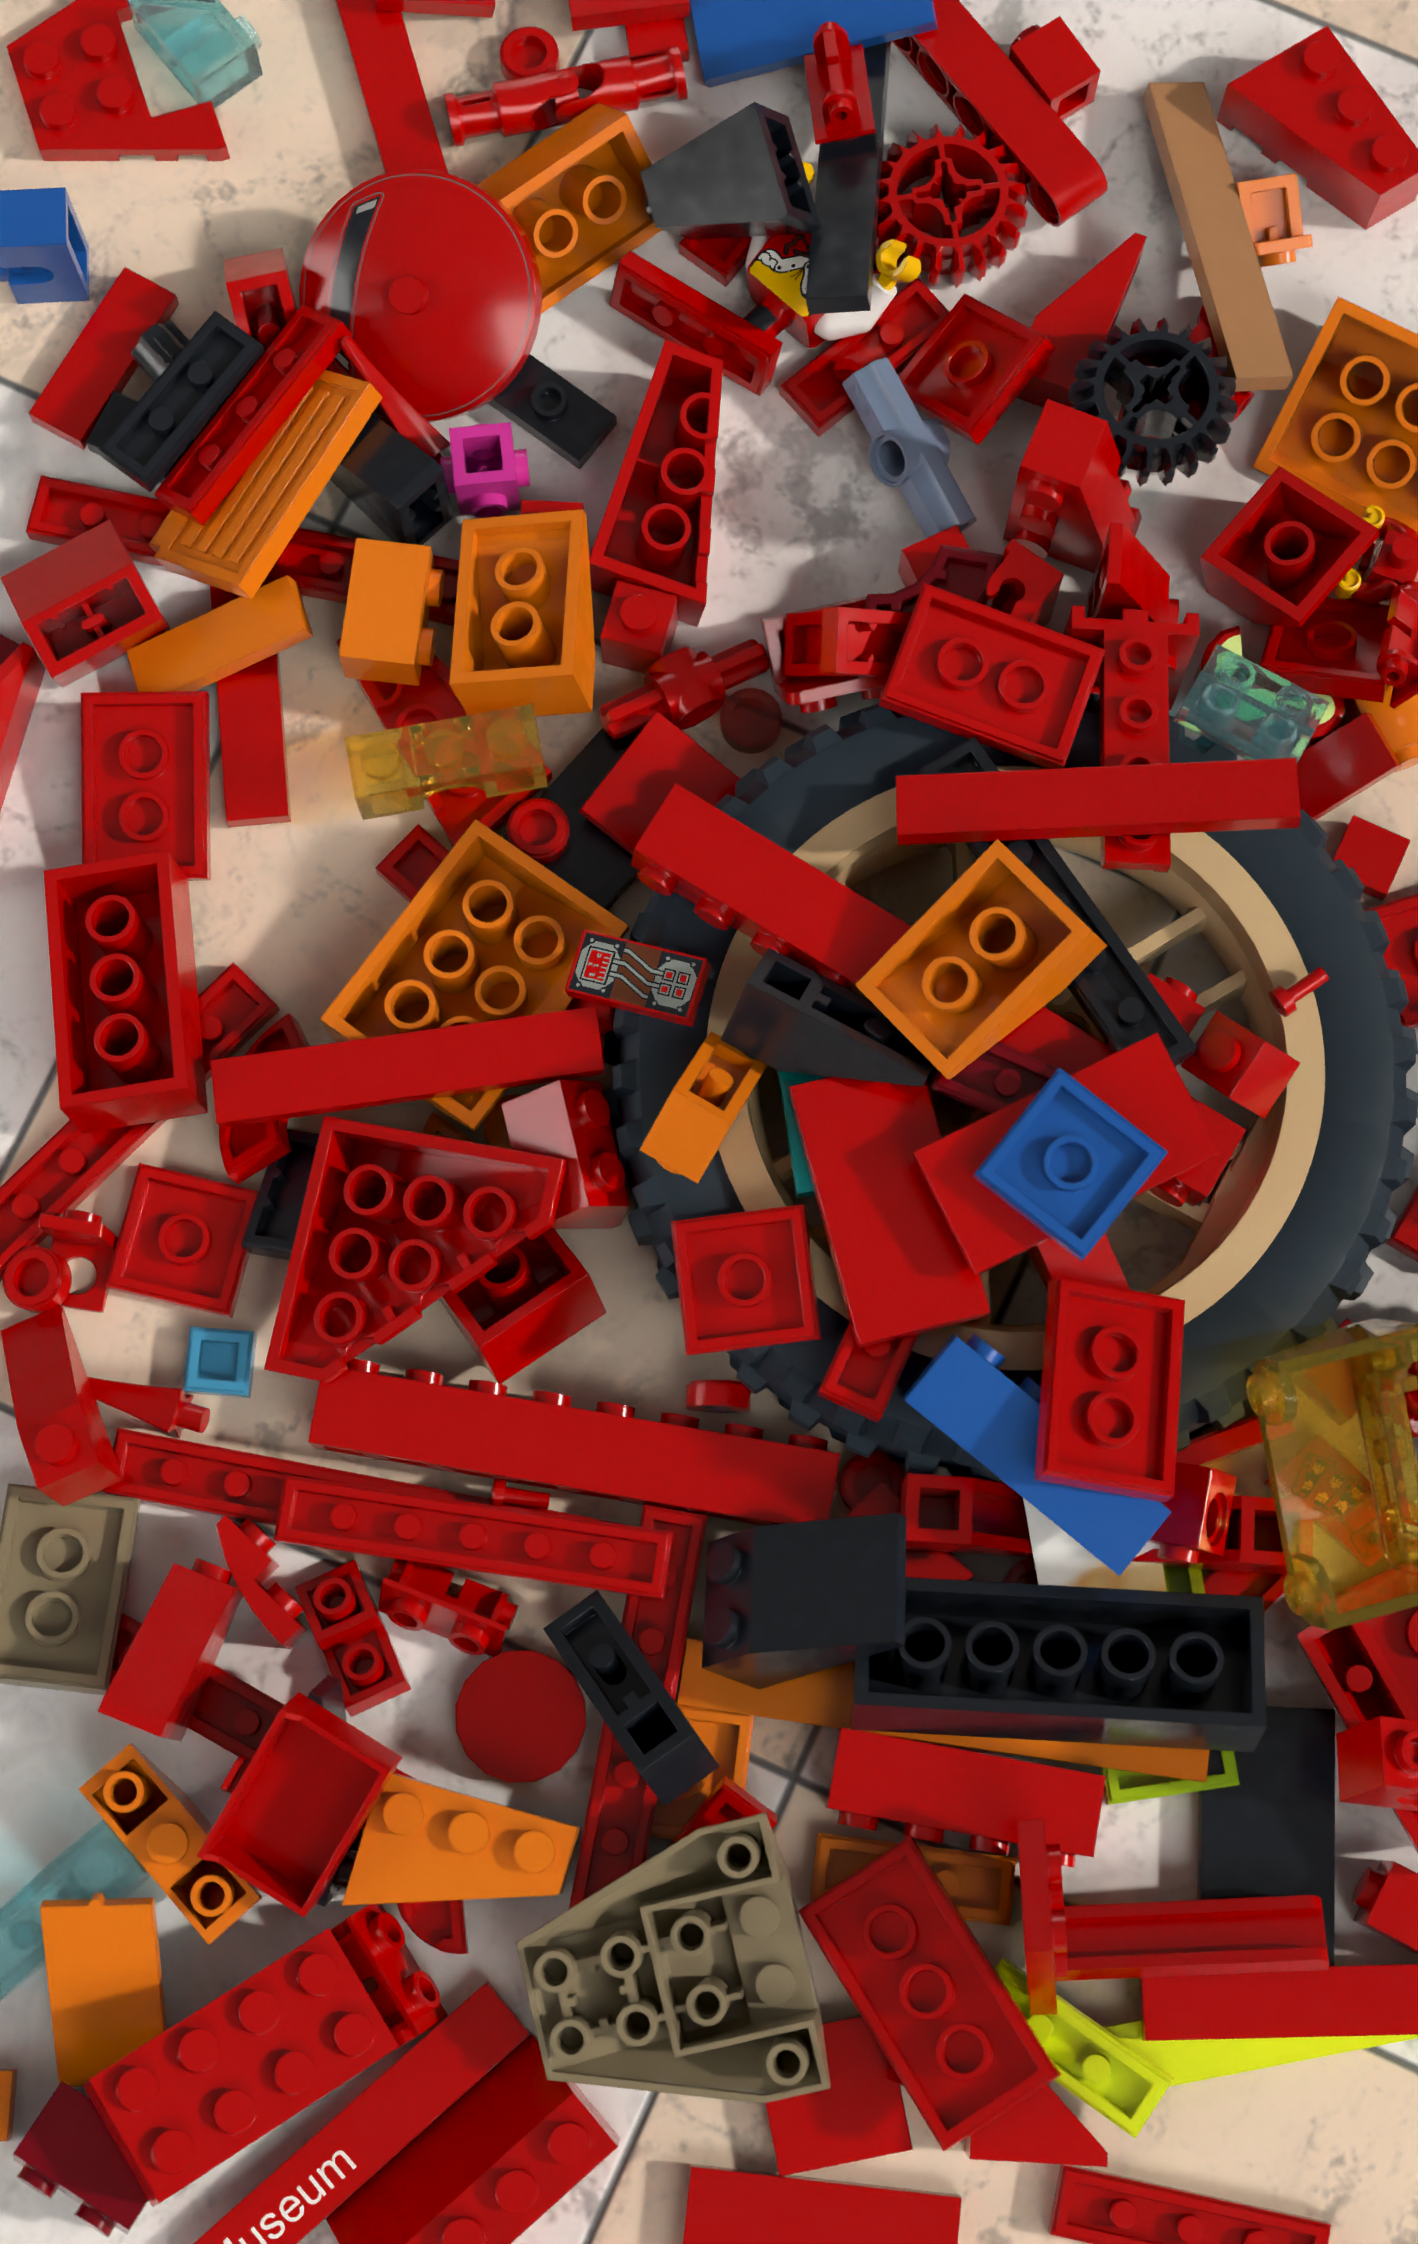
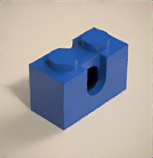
(42, 247)

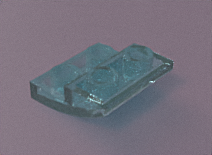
(1250, 709)

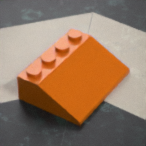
(1354, 416)
(473, 946)

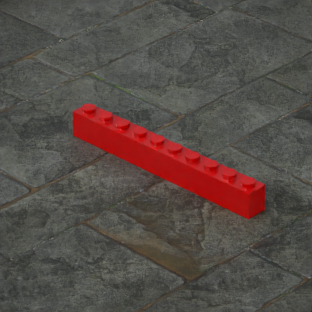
(827, 927)

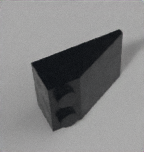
(804, 1597)

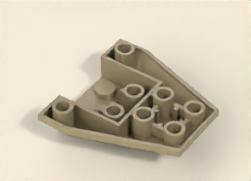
(683, 1976)

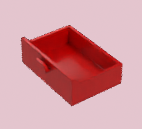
(298, 1803)

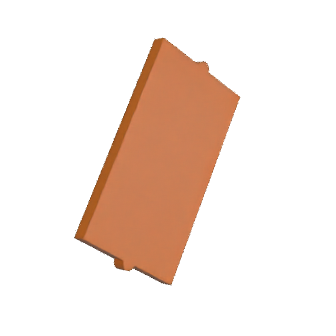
(101, 1981)

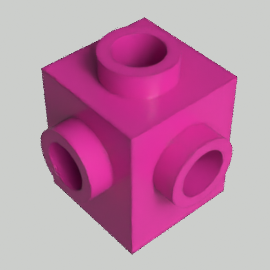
(485, 469)

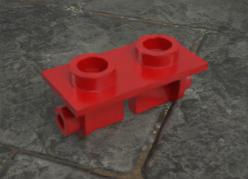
(838, 86)
(1399, 647)
(418, 1600)
(405, 1993)

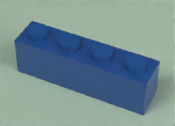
(999, 1428)

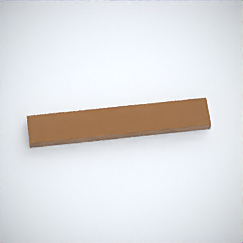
(1217, 236)

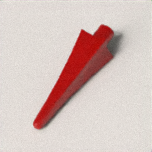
(394, 407)
(158, 1406)

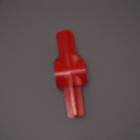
(684, 688)

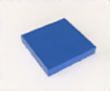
(1070, 1164)

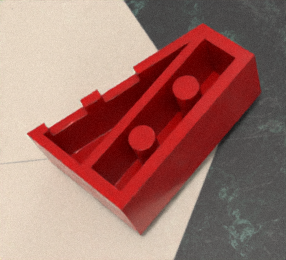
(1328, 127)
(1069, 489)

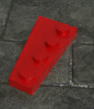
(434, 701)

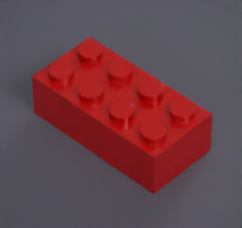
(124, 992)
(240, 2066)

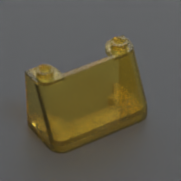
(1343, 1470)

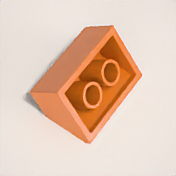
(578, 198)

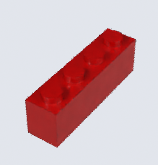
(962, 1793)

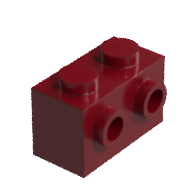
(76, 2154)

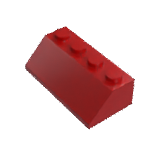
(483, 2163)

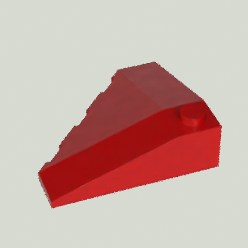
(392, 1230)

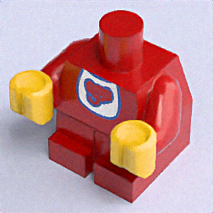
(1384, 563)

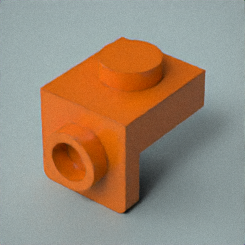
(1274, 218)

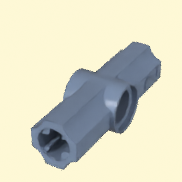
(908, 449)

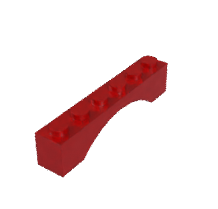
(992, 1520)

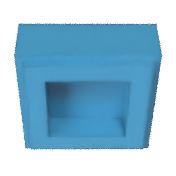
(220, 1362)

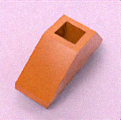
(165, 1836)

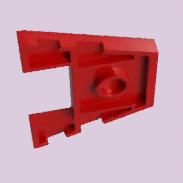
(89, 96)

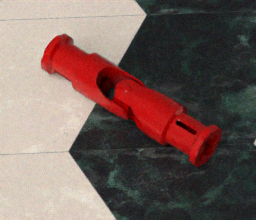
(523, 104)

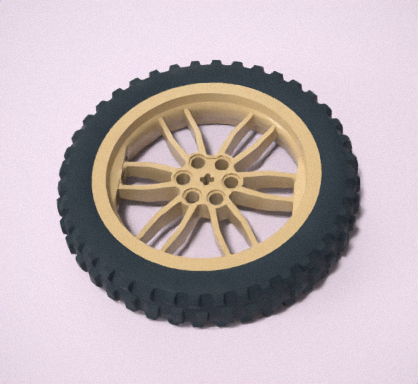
(1294, 1200)

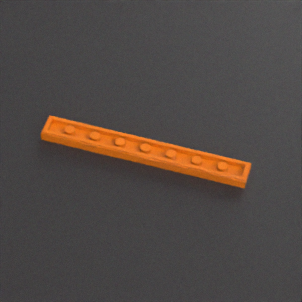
(827, 1701)

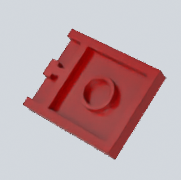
(1136, 691)
(1153, 1936)

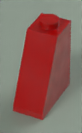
(174, 1651)

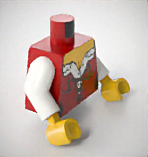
(778, 287)

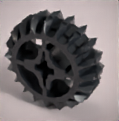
(1180, 361)

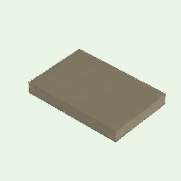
(63, 1588)

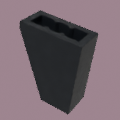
(734, 181)
(394, 484)

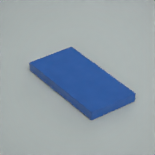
(768, 35)

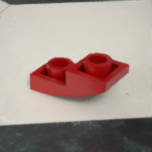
(250, 1564)
(353, 1637)

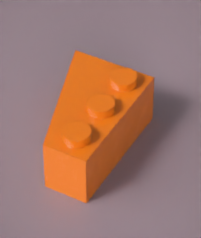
(456, 1846)

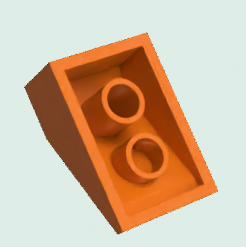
(524, 615)
(980, 961)

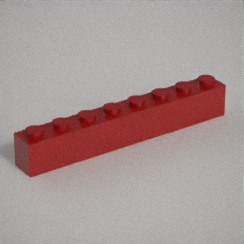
(574, 1448)

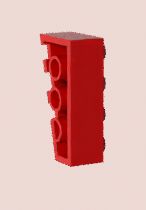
(662, 499)

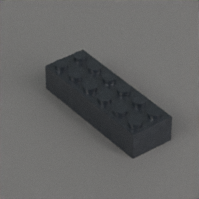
(1070, 1666)

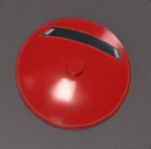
(428, 286)

